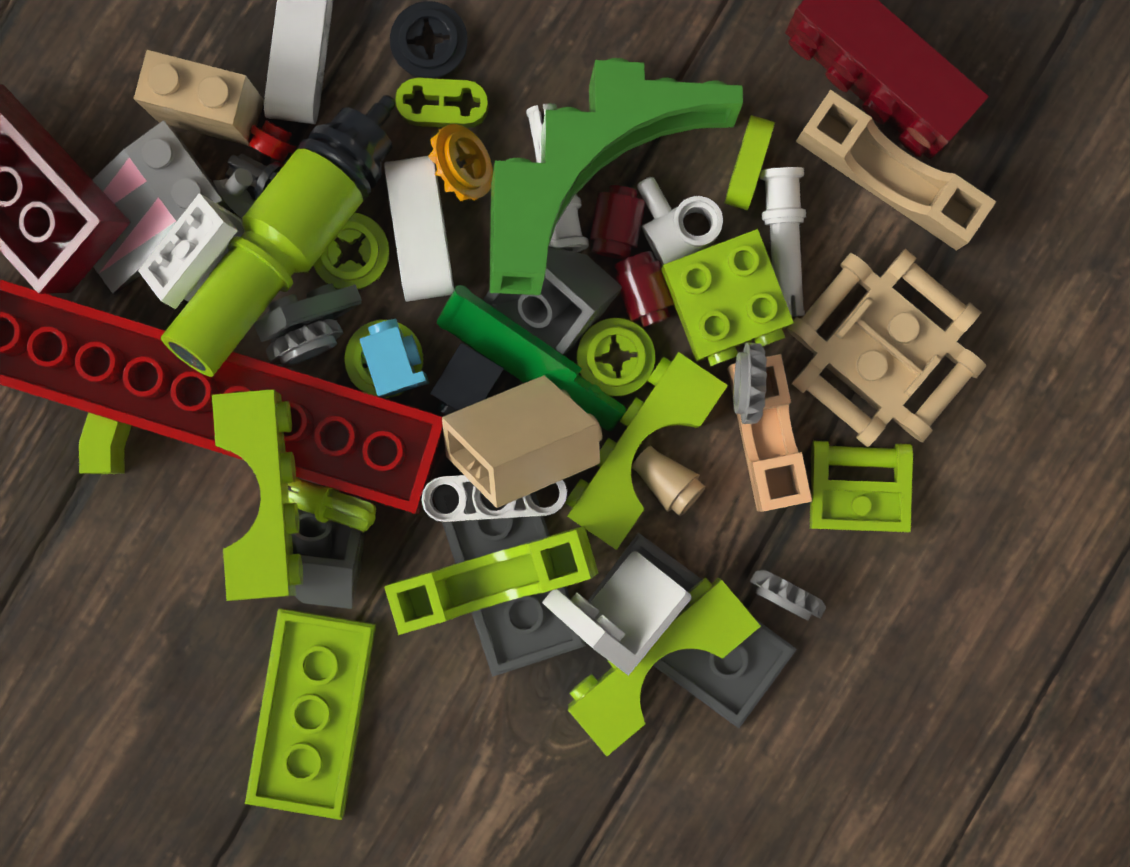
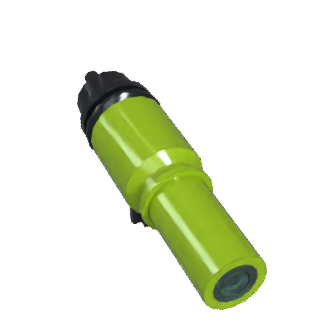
(284, 231)

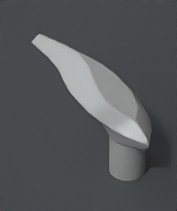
(234, 191)

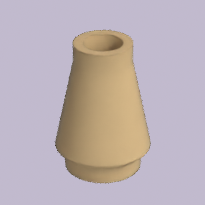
(669, 481)

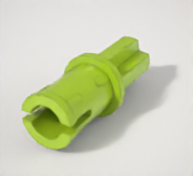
(332, 505)

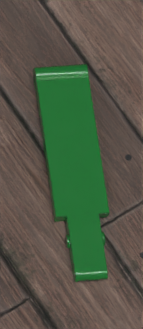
(523, 353)

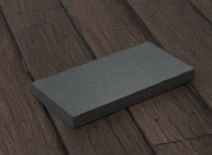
(518, 629)
(727, 684)

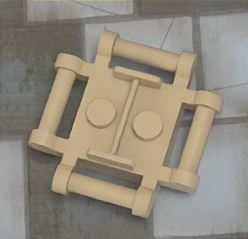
(885, 348)

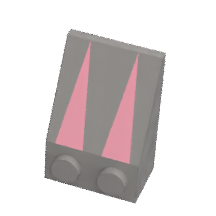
(152, 187)

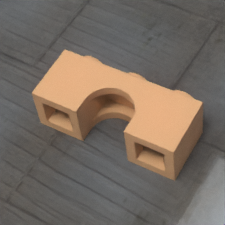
(770, 448)

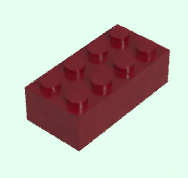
(887, 69)
(50, 209)

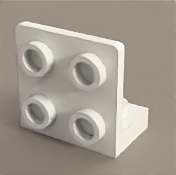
(190, 251)
(625, 613)

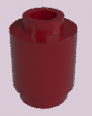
(617, 222)
(644, 289)

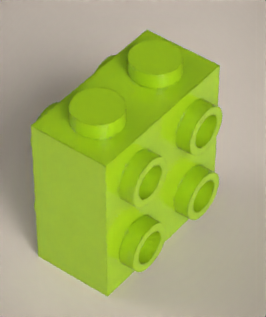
(728, 297)

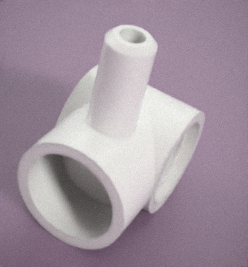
(667, 233)

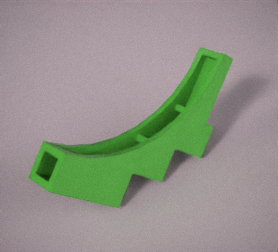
(575, 145)

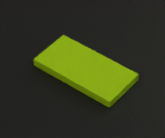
(310, 714)

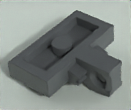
(290, 314)

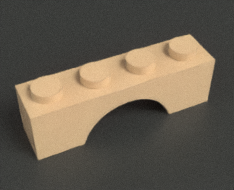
(926, 195)

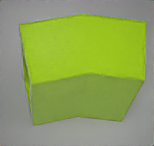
(102, 446)

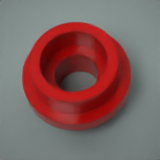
(272, 141)

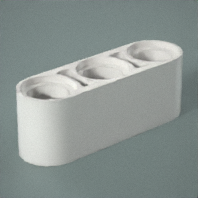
(297, 60)
(419, 228)
(472, 507)

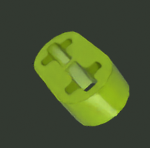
(442, 91)
(749, 162)

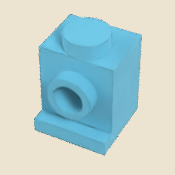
(392, 359)

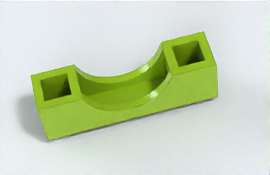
(680, 397)
(263, 559)
(491, 580)
(709, 622)

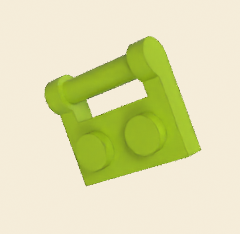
(861, 503)

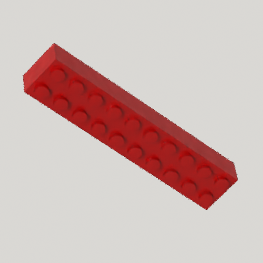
(133, 378)

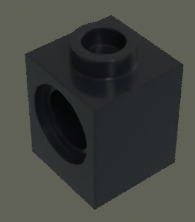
(466, 380)

